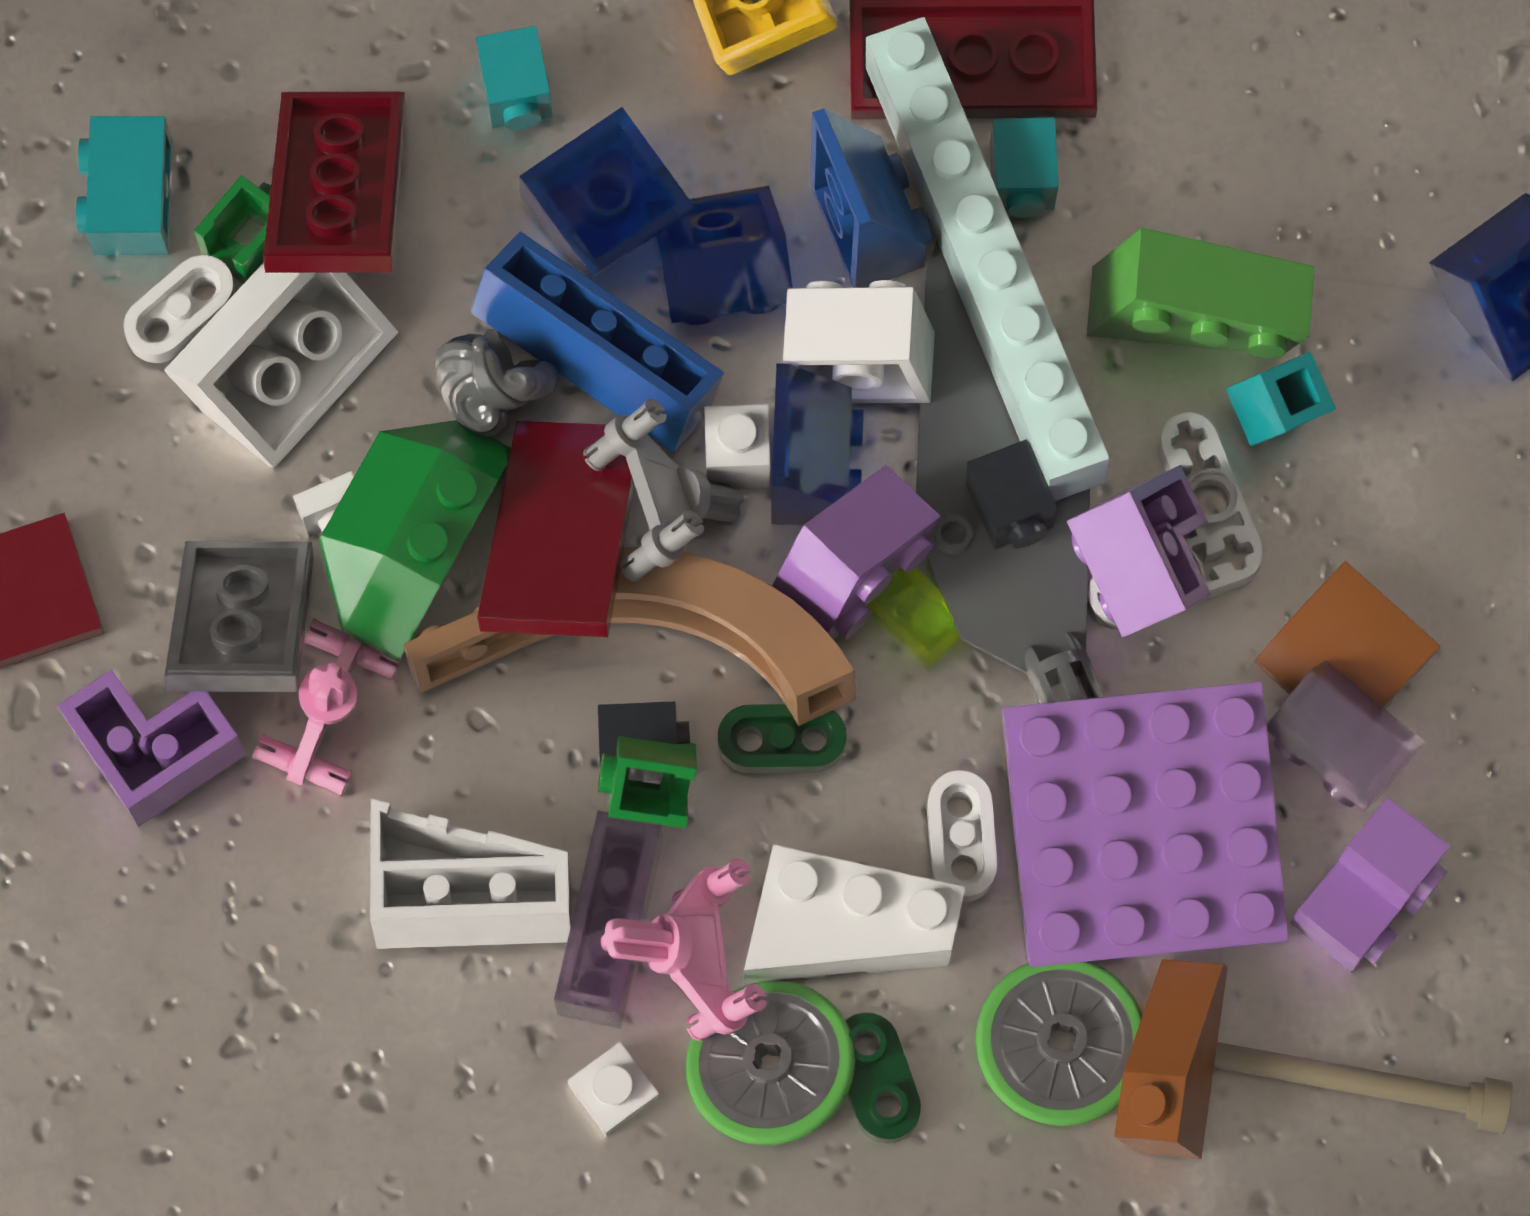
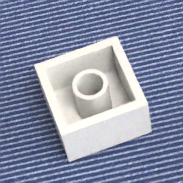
(862, 338)

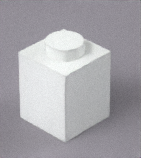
(738, 446)

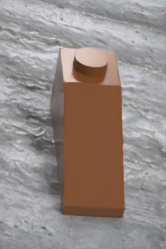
(1173, 1062)

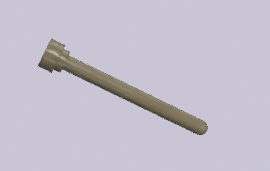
(1481, 1102)

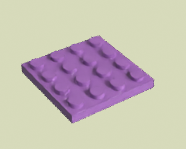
(1144, 824)

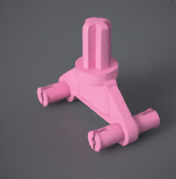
(327, 698)
(691, 950)

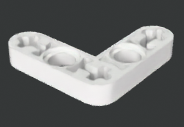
(1229, 527)

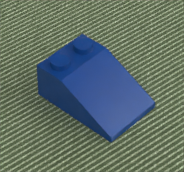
(865, 201)

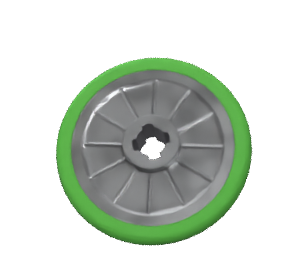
(1046, 1081)
(782, 1103)

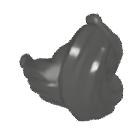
(484, 384)

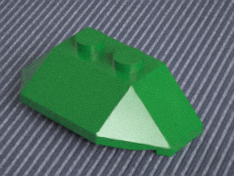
(405, 527)

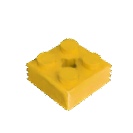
(752, 32)

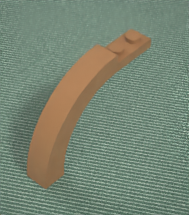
(691, 597)

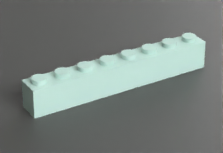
(985, 258)

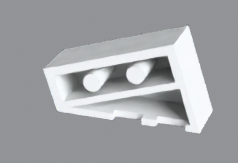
(462, 886)
(847, 918)

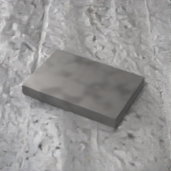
(239, 616)

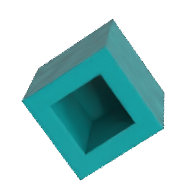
(514, 78)
(1025, 164)
(1280, 399)

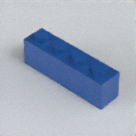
(594, 339)

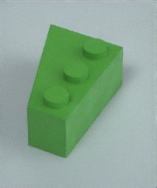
(1200, 296)

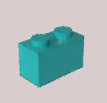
(126, 185)

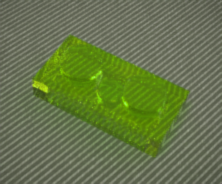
(916, 617)

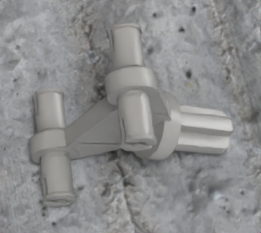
(670, 495)

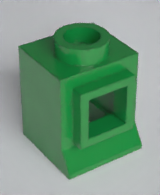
(227, 218)
(646, 801)

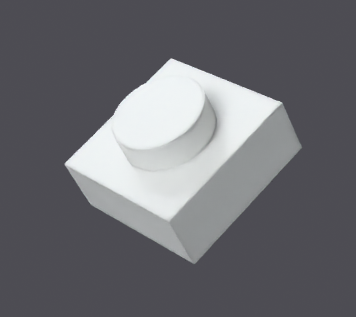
(319, 502)
(613, 1089)

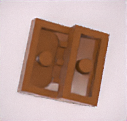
(1354, 632)

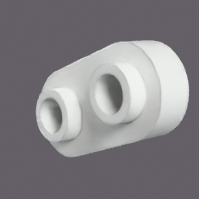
(174, 306)
(965, 837)

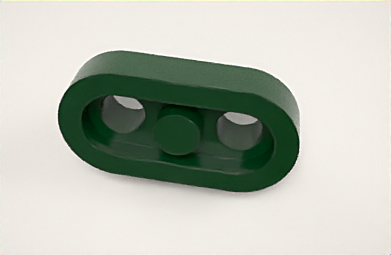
(781, 740)
(879, 1076)

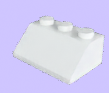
(280, 356)

